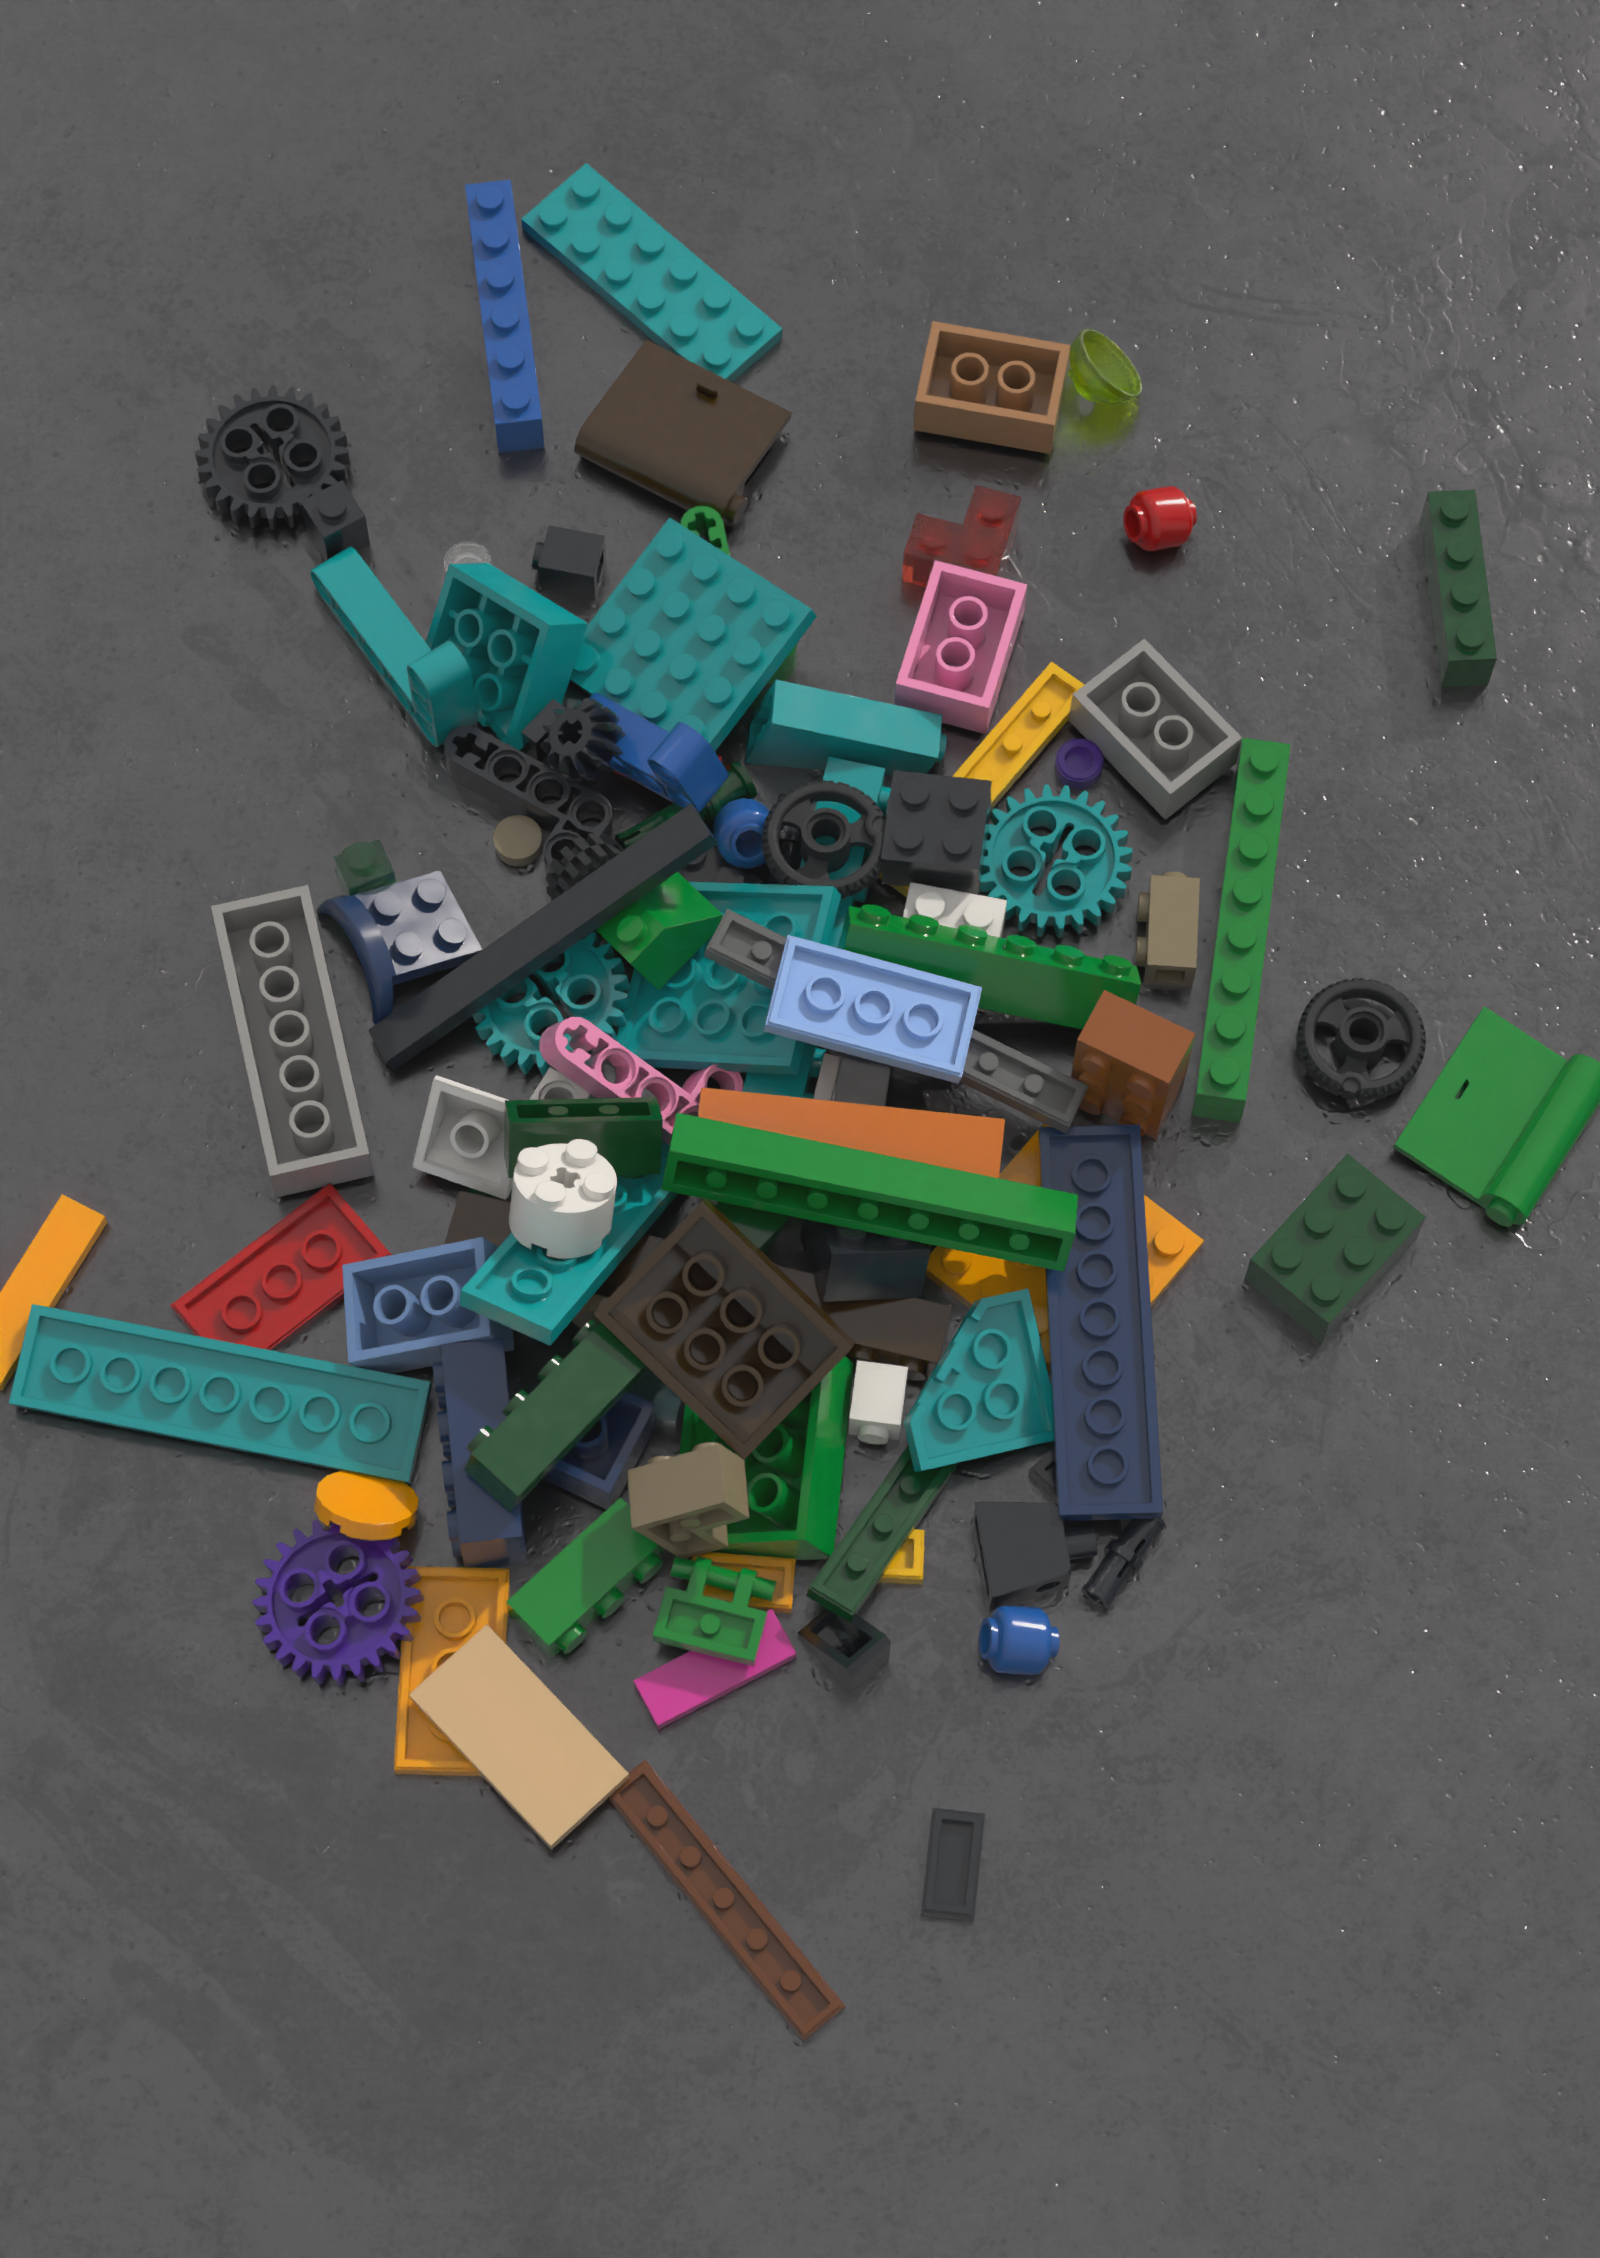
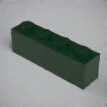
(1458, 588)

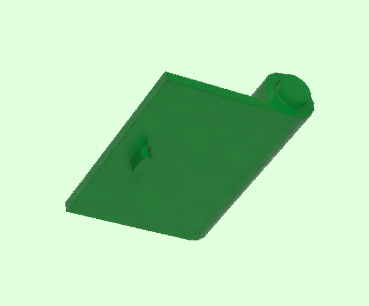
(1509, 1124)

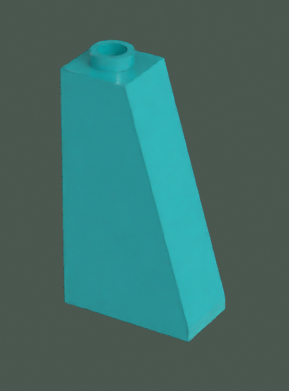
(808, 724)

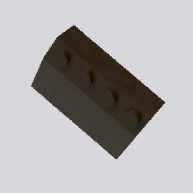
(724, 1328)

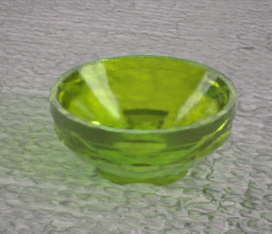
(1102, 370)

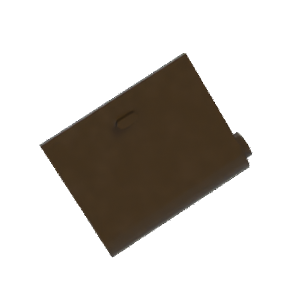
(681, 432)

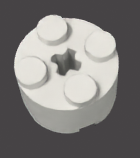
(562, 1198)

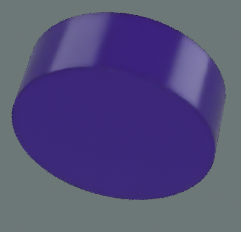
(1078, 763)

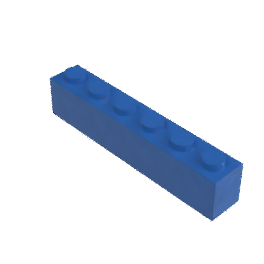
(504, 316)

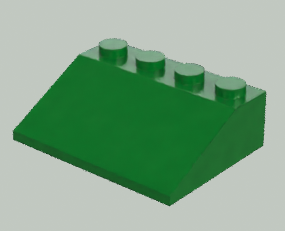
(791, 1474)

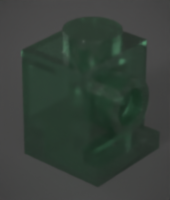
(363, 866)

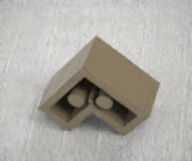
(689, 1499)

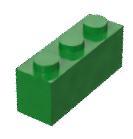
(585, 1581)

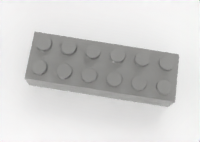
(291, 1041)

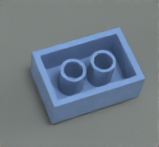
(409, 1306)

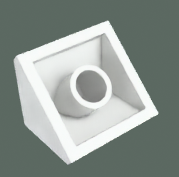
(464, 1138)

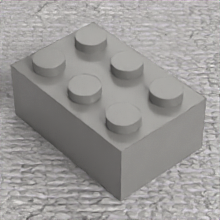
(1155, 728)

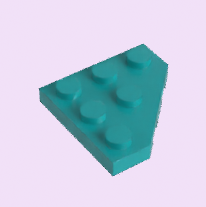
(986, 1388)

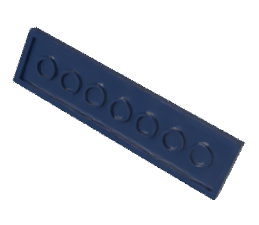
(1102, 1330)

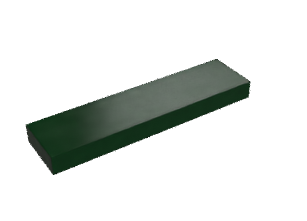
(877, 1536)

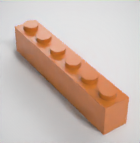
(916, 1135)

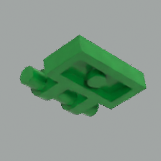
(710, 1624)

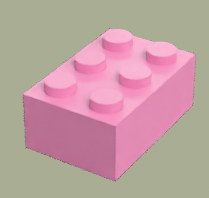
(961, 645)

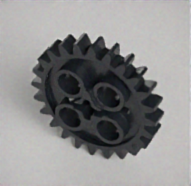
(234, 476)

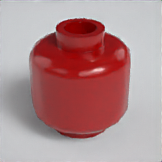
(1159, 518)

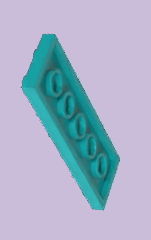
(650, 276)
(544, 1292)

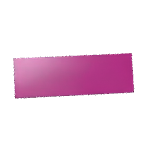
(702, 1678)

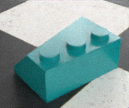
(513, 642)

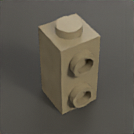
(1171, 930)

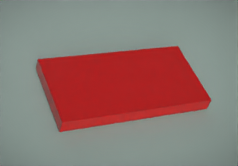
(282, 1276)

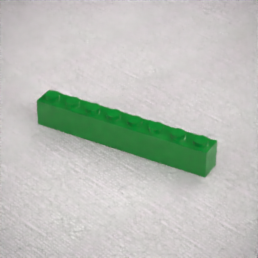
(1241, 931)
(870, 1192)

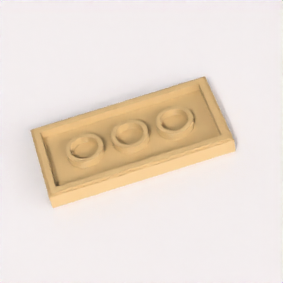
(519, 1736)

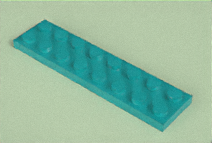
(221, 1393)

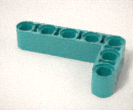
(429, 683)

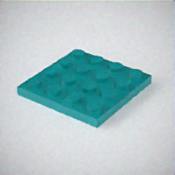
(689, 636)
(715, 1013)

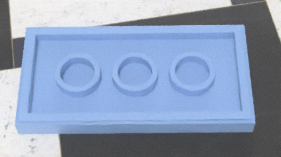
(873, 1009)

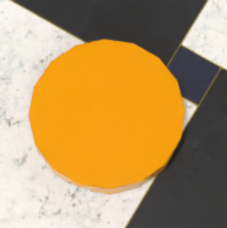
(366, 1505)

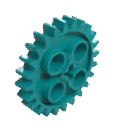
(1093, 876)
(585, 971)

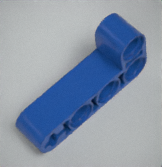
(670, 763)

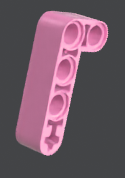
(631, 1071)

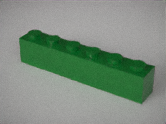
(1013, 972)

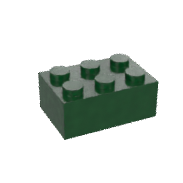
(1334, 1248)

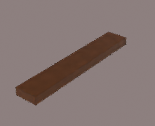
(726, 1902)

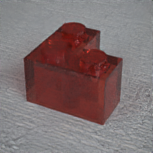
(977, 545)

